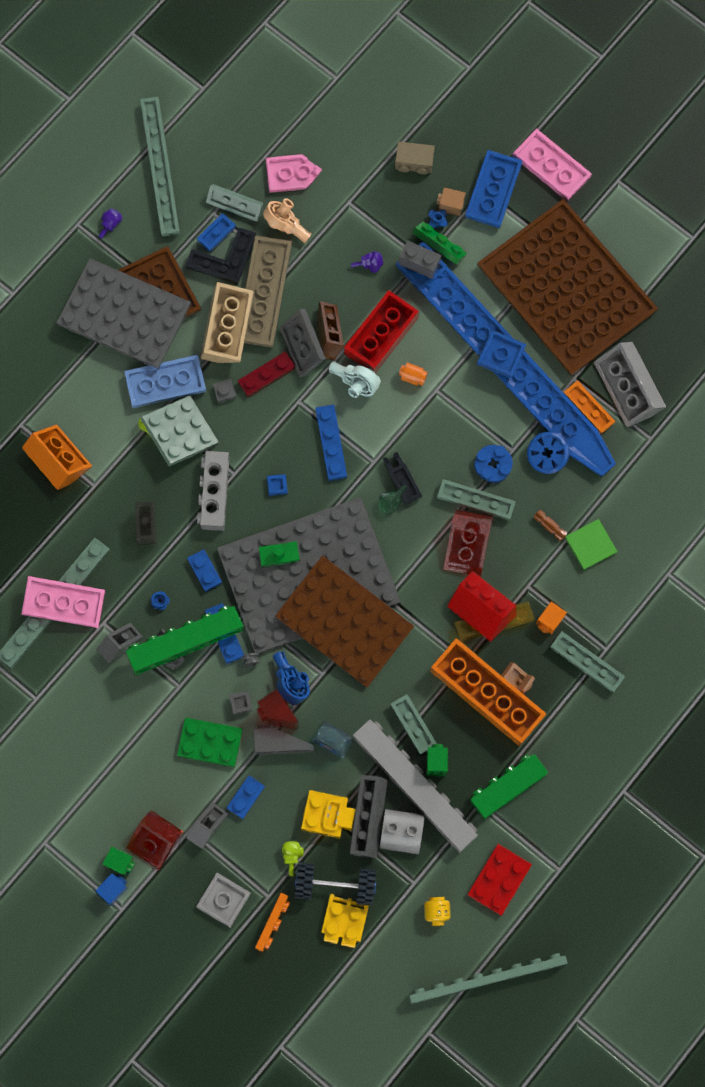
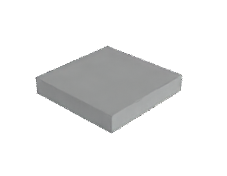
(223, 900)

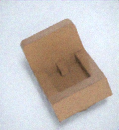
(518, 677)

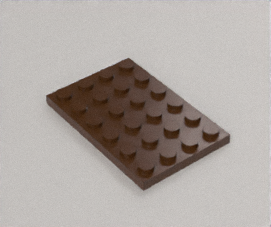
(344, 621)

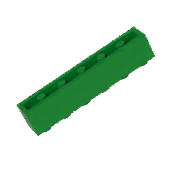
(184, 640)

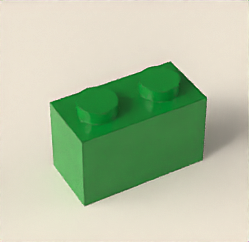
(437, 761)

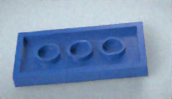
(493, 189)

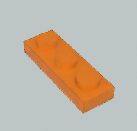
(589, 407)
(273, 923)

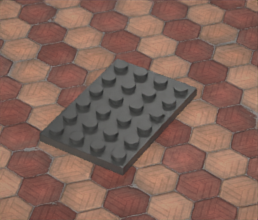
(124, 313)

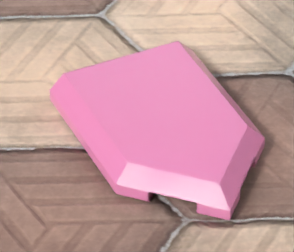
(290, 173)

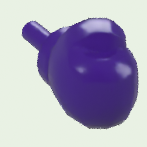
(110, 221)
(371, 261)

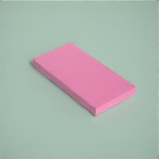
(552, 165)
(63, 602)

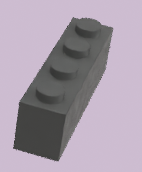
(368, 816)

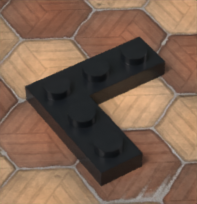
(227, 270)

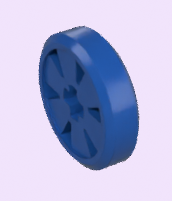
(553, 442)

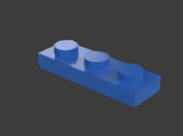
(230, 646)

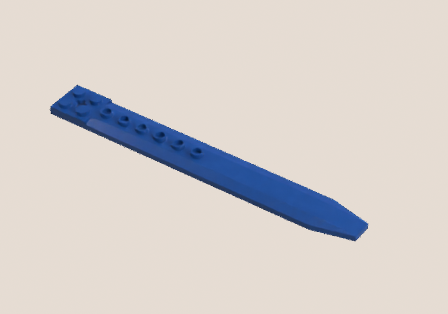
(529, 381)

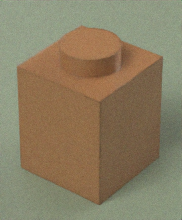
(451, 201)

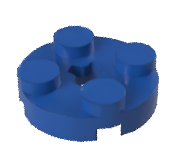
(487, 472)

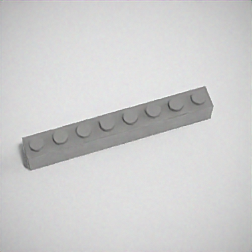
(415, 786)

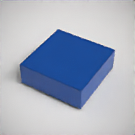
(277, 485)

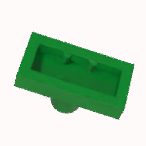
(279, 554)

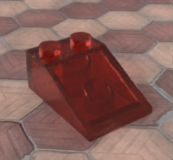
(468, 542)

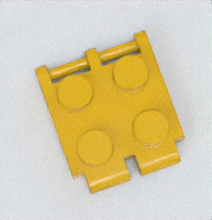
(344, 921)

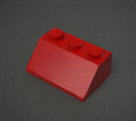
(482, 606)

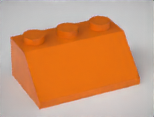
(56, 456)

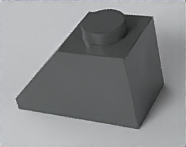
(117, 642)
(207, 825)

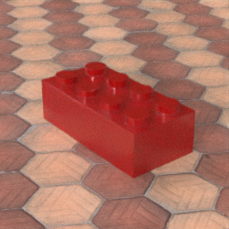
(381, 332)

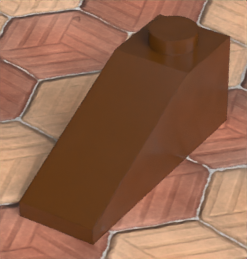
(329, 330)

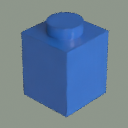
(112, 888)

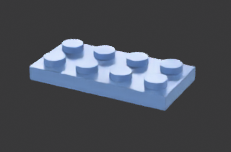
(169, 382)

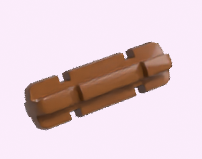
(550, 525)

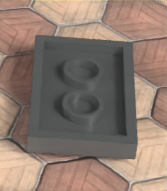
(302, 342)

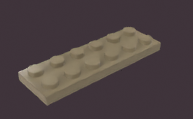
(267, 281)

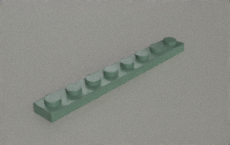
(160, 166)
(34, 626)
(479, 980)

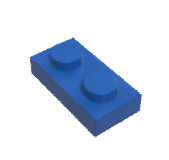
(216, 232)
(204, 570)
(245, 797)

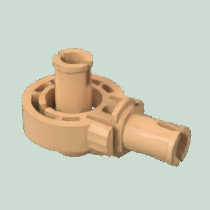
(282, 218)

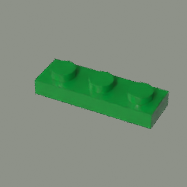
(439, 242)

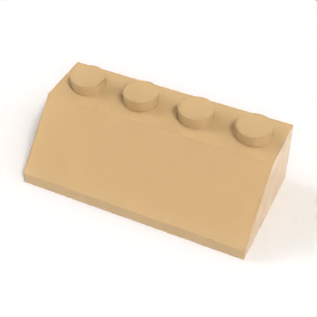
(226, 324)

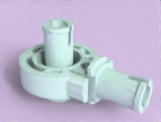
(361, 379)

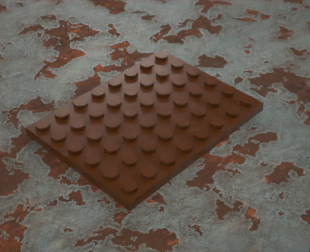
(567, 287)

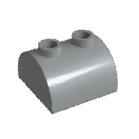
(402, 831)

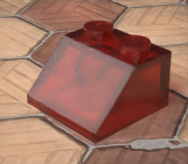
(276, 711)
(154, 839)

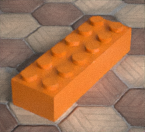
(487, 692)

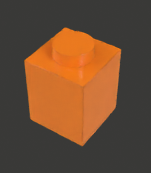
(551, 618)

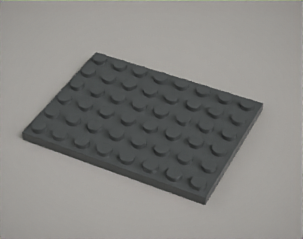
(337, 533)

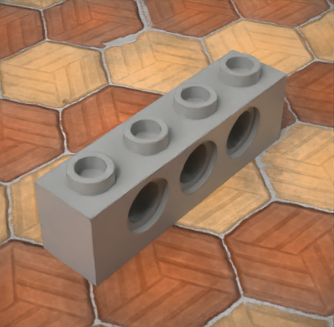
(214, 520)

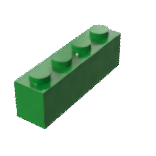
(508, 786)

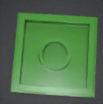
(591, 544)

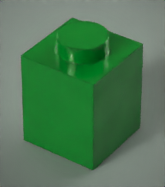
(119, 861)

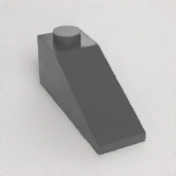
(274, 741)

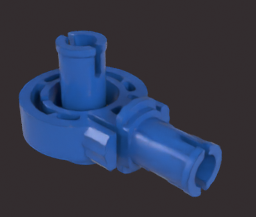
(290, 681)

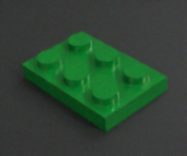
(210, 742)

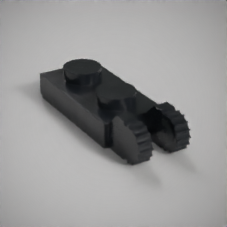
(401, 476)

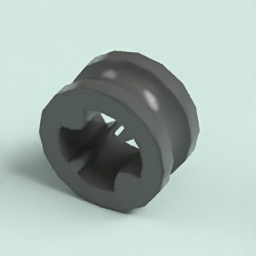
(250, 659)

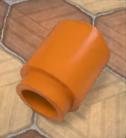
(413, 374)

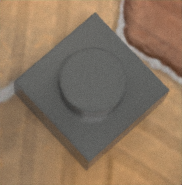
(224, 391)
(240, 702)

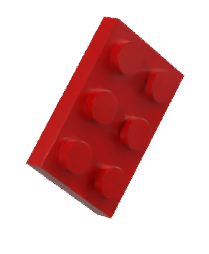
(499, 879)

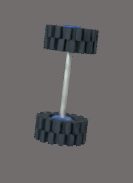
(305, 881)

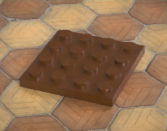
(164, 273)

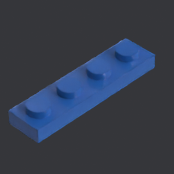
(331, 442)

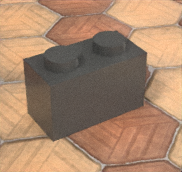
(419, 259)

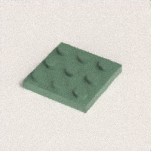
(179, 431)

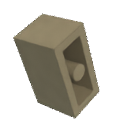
(414, 157)

